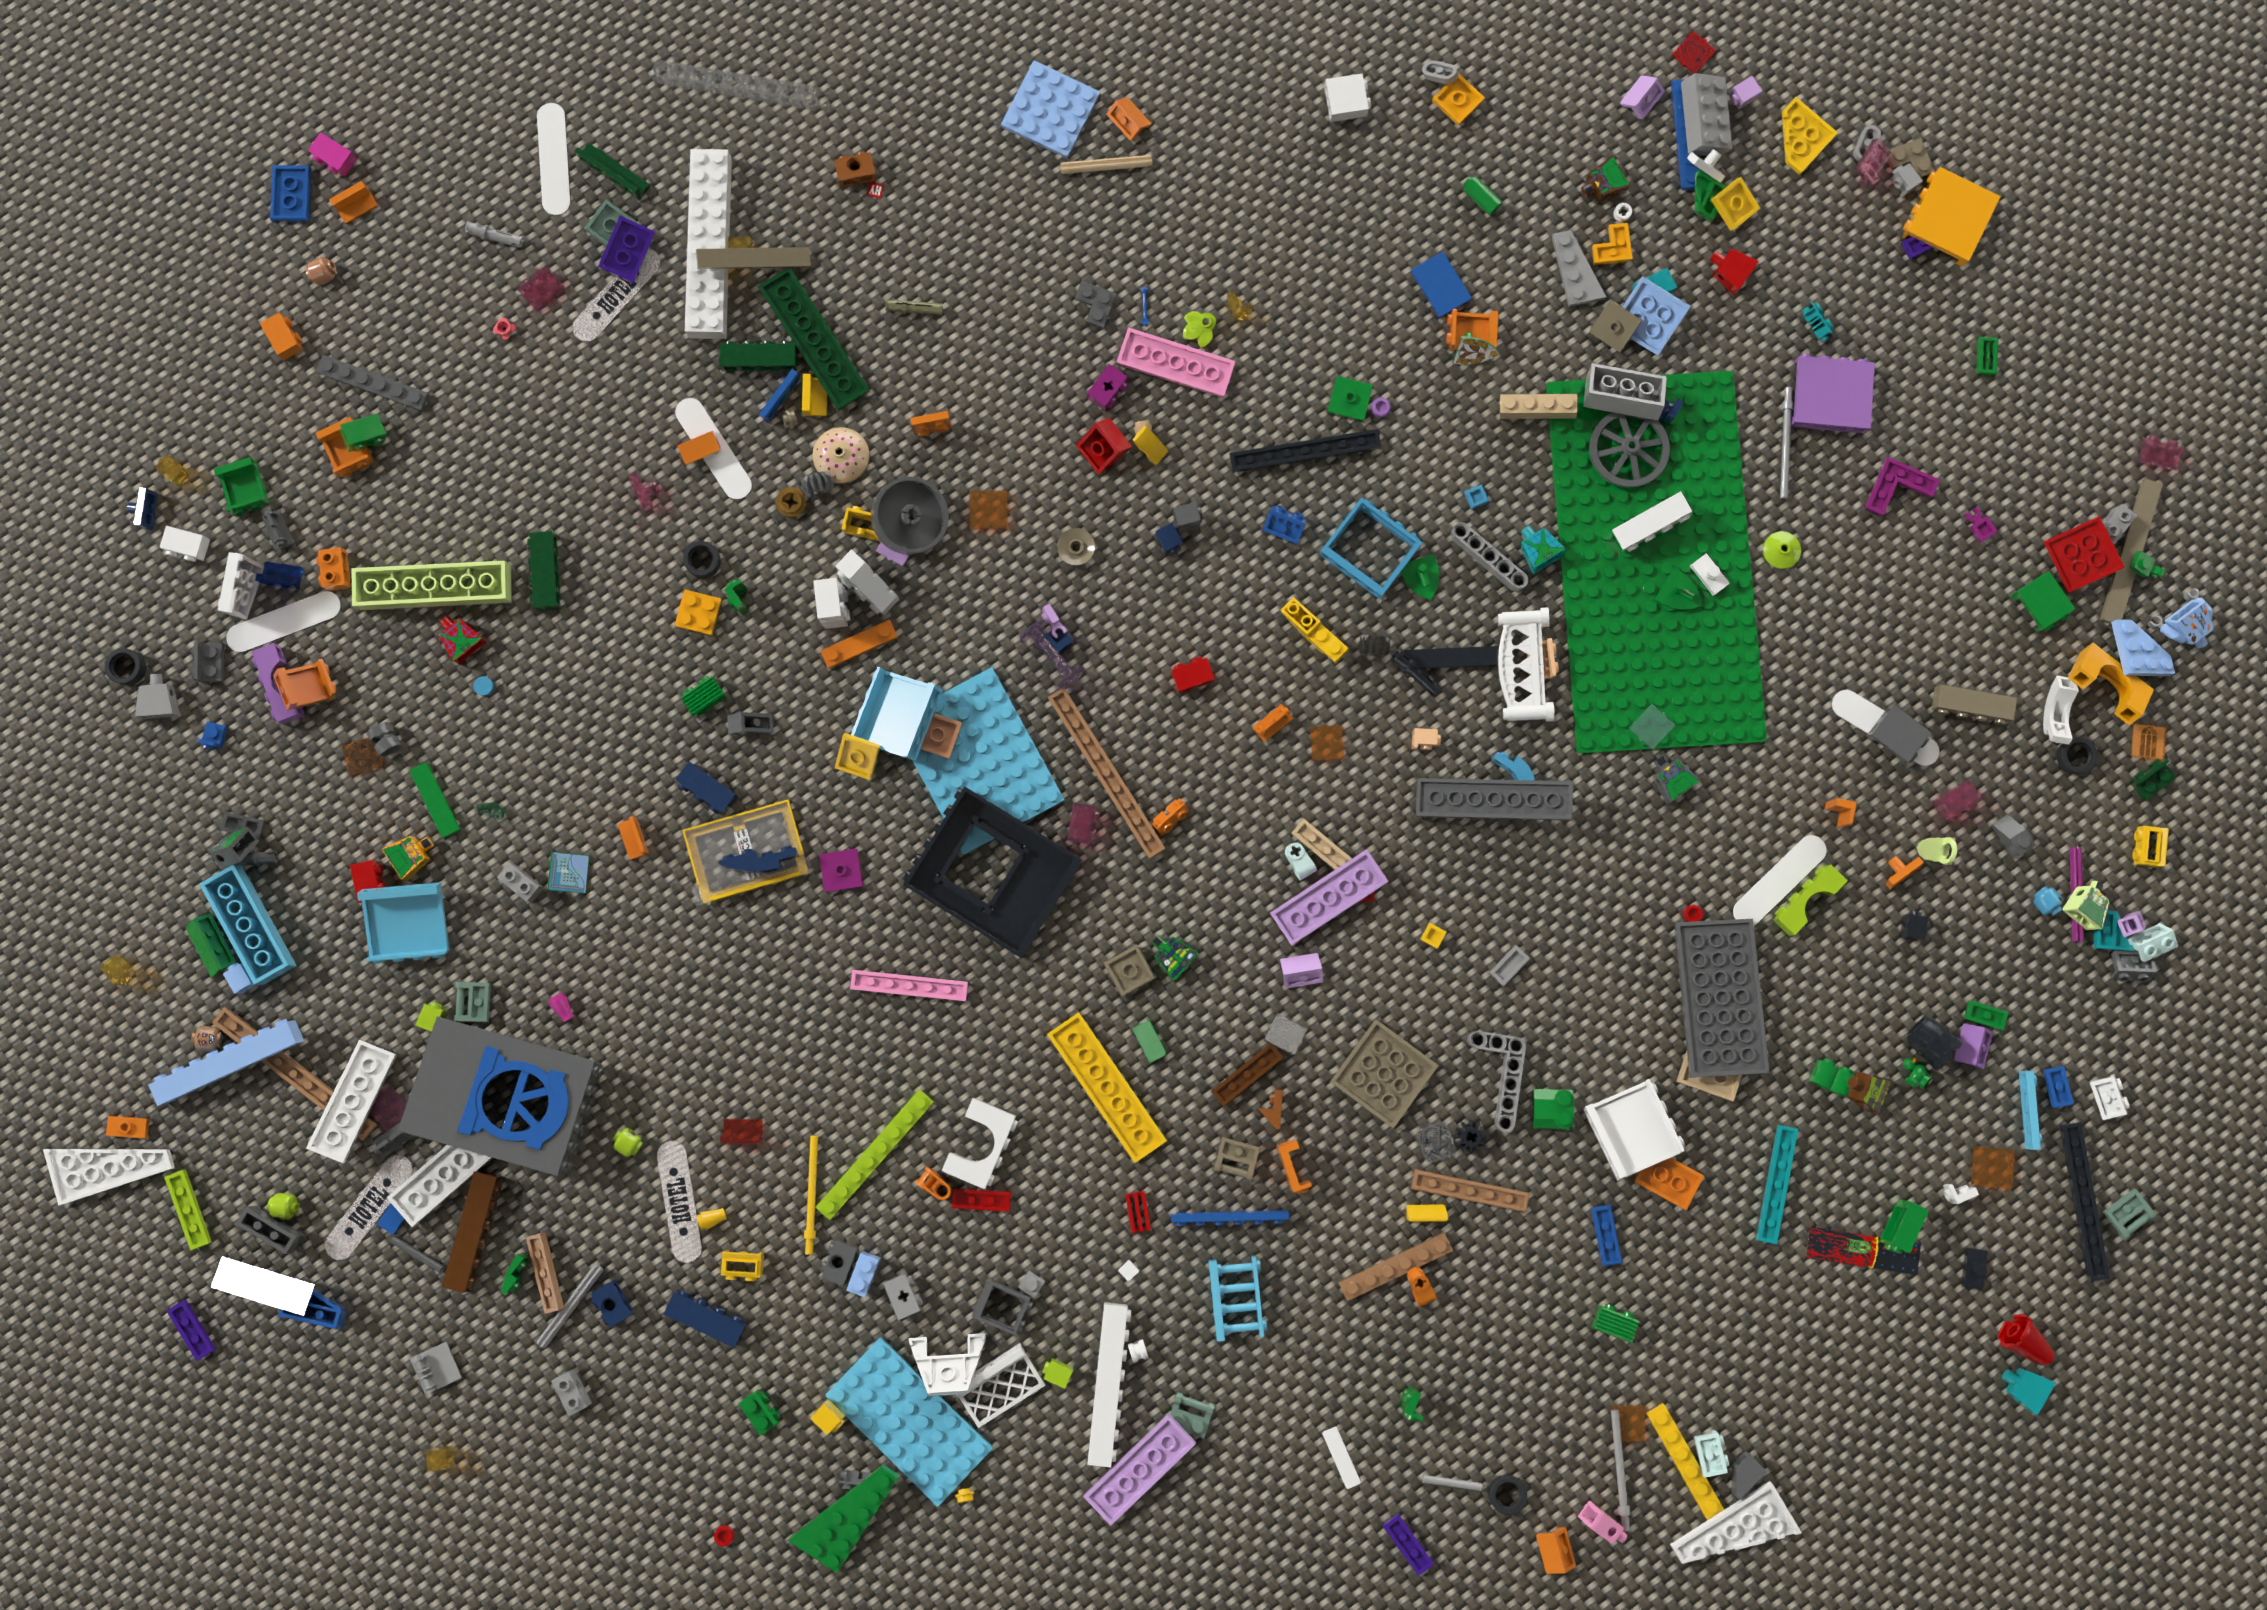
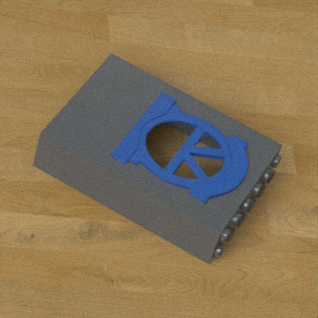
(451, 1086)

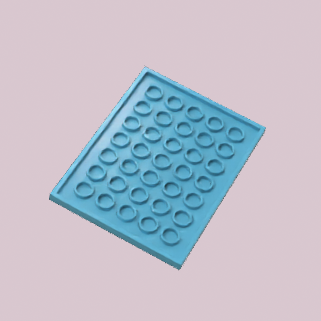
(989, 756)

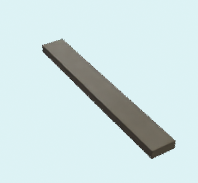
(2133, 541)

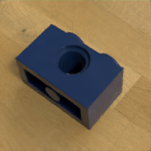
(622, 1307)

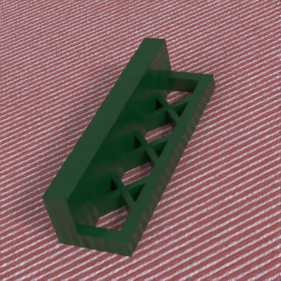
(613, 171)

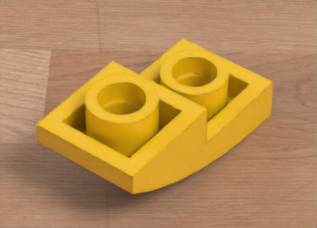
(1150, 445)

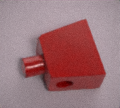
(1732, 269)

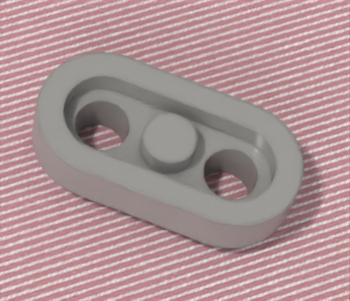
(1440, 72)
(1863, 142)

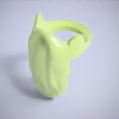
(1938, 849)

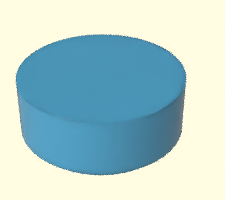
(483, 686)

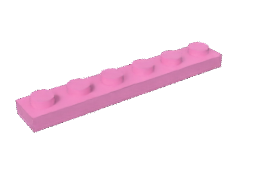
(909, 985)

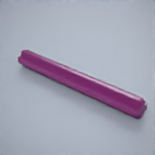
(2076, 880)

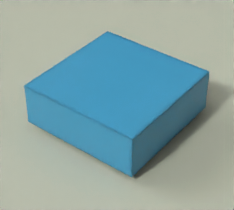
(1476, 497)

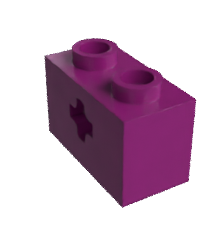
(1109, 377)

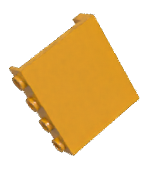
(1951, 214)

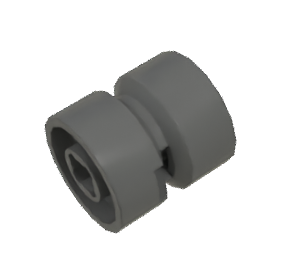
(384, 739)

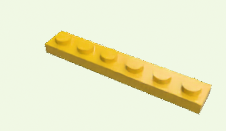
(1684, 1461)

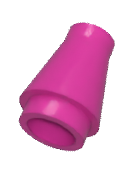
(561, 1006)

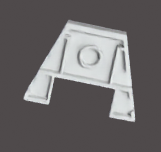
(948, 1372)

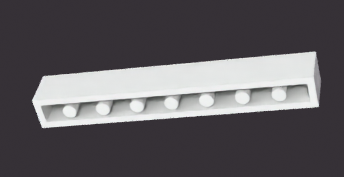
(1107, 1384)

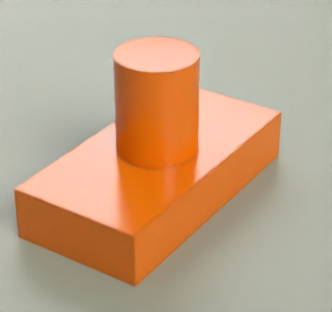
(1902, 871)

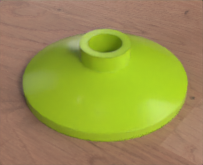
(1774, 554)

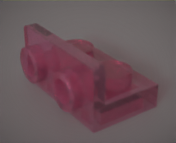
(1872, 161)
(540, 288)
(2160, 453)

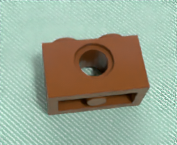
(864, 174)

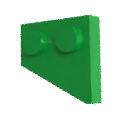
(1705, 189)

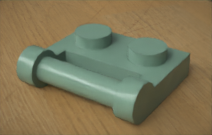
(477, 1003)
(2127, 1208)
(1191, 1422)

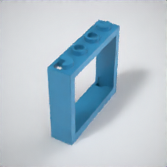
(1384, 519)

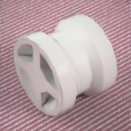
(1138, 1351)

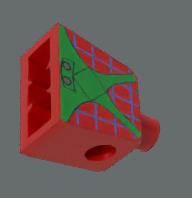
(460, 639)

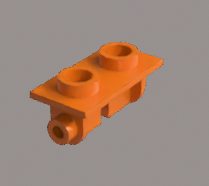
(1272, 722)
(1165, 823)

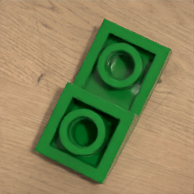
(511, 1278)

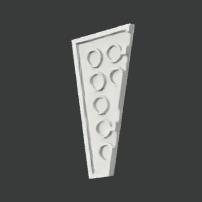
(92, 1171)
(1741, 1525)

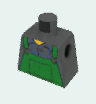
(1673, 779)
(226, 852)

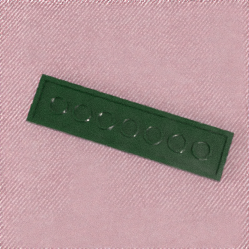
(814, 339)

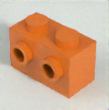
(333, 569)

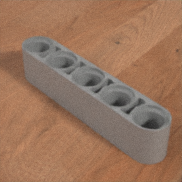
(1492, 566)

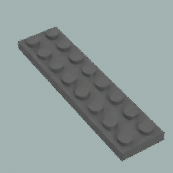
(1494, 799)

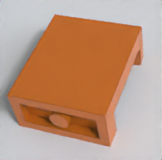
(1480, 325)
(342, 460)
(305, 685)
(1283, 1150)

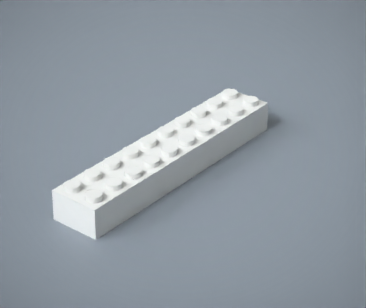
(707, 230)

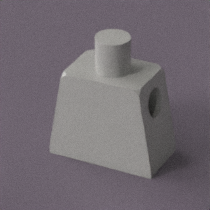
(156, 700)

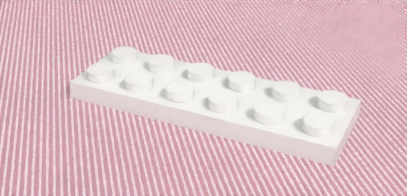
(351, 1101)
(435, 1182)

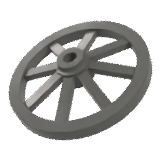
(1628, 452)

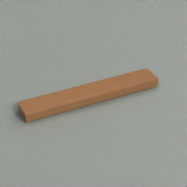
(1470, 1190)

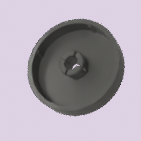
(892, 523)

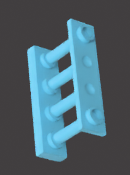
(1221, 1309)

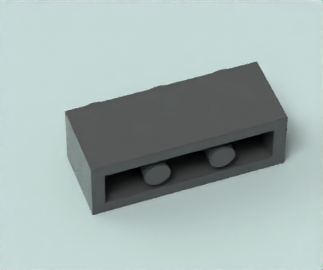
(270, 1229)

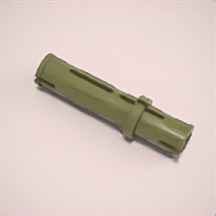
(913, 307)

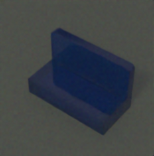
(280, 575)

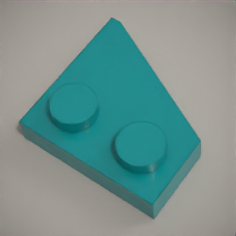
(2110, 935)

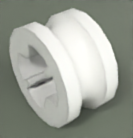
(1625, 206)

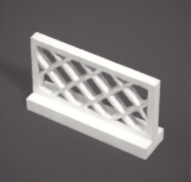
(993, 1369)

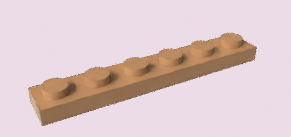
(1395, 1266)

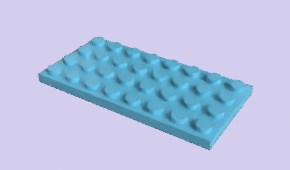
(911, 1428)

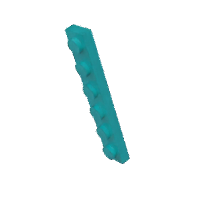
(1777, 1184)

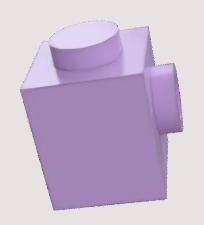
(1745, 92)

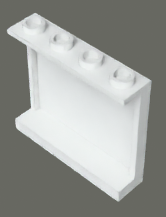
(1634, 1129)

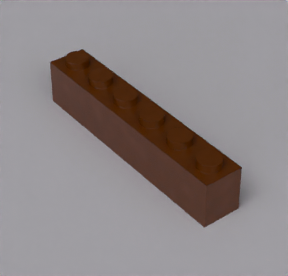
(472, 1231)

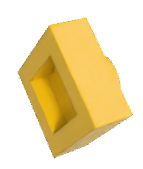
(1433, 935)

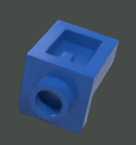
(213, 736)

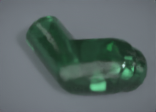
(492, 808)

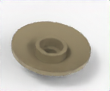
(1074, 537)

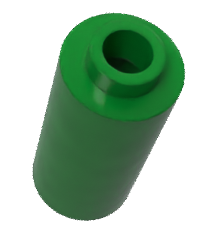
(1481, 195)

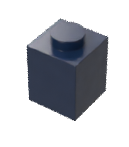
(1169, 539)

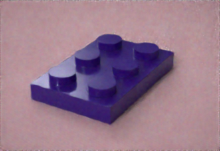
(626, 249)

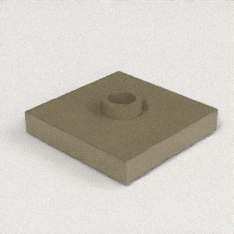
(1615, 325)
(1129, 970)

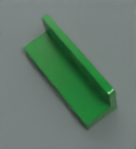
(210, 944)

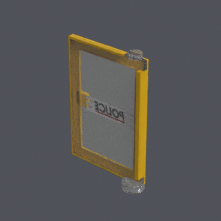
(758, 829)

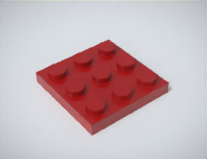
(2084, 554)

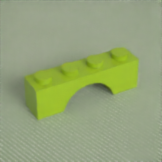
(1793, 916)

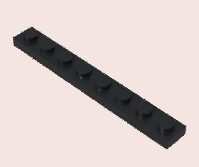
(1305, 450)
(2084, 1201)

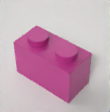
(332, 154)

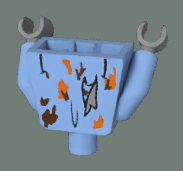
(2189, 623)

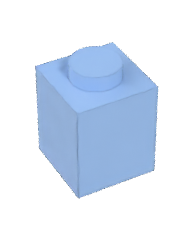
(238, 978)

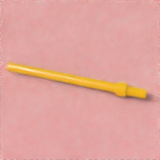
(810, 1233)

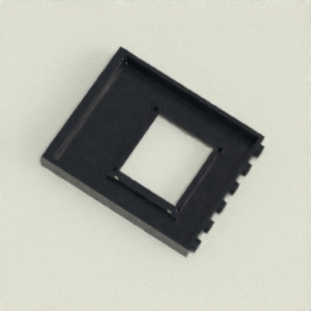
(1025, 893)

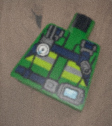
(1173, 955)

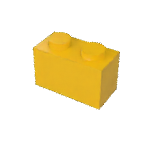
(828, 1417)

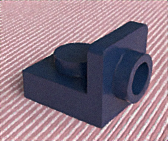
(1670, 410)

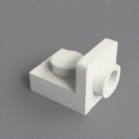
(1963, 1193)

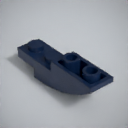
(751, 862)

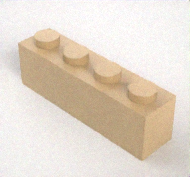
(1538, 406)

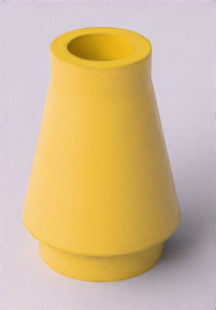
(710, 1218)

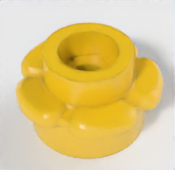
(964, 1495)

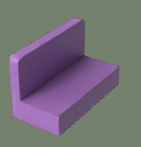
(1975, 1045)

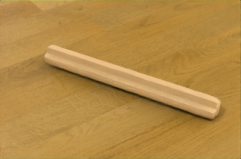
(1106, 164)

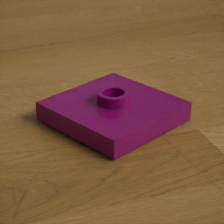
(841, 870)

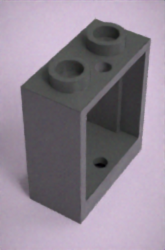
(977, 1314)

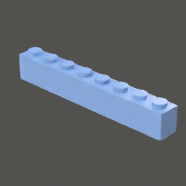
(229, 1061)

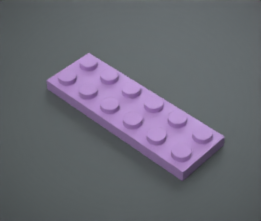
(1329, 897)
(1139, 1469)

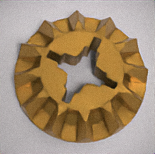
(786, 495)

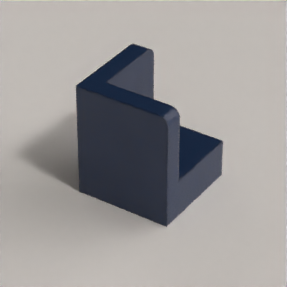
(1061, 643)

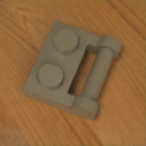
(1237, 1152)

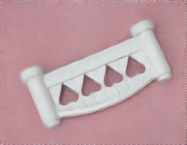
(1533, 706)

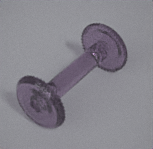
(1069, 675)

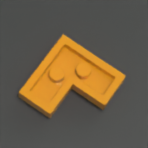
(1617, 250)

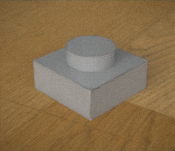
(1031, 1284)

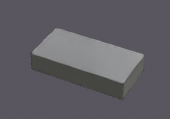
(1509, 965)

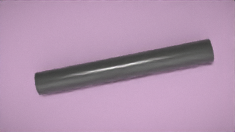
(417, 1254)

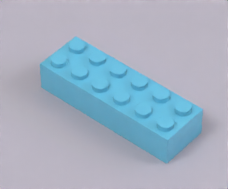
(247, 925)

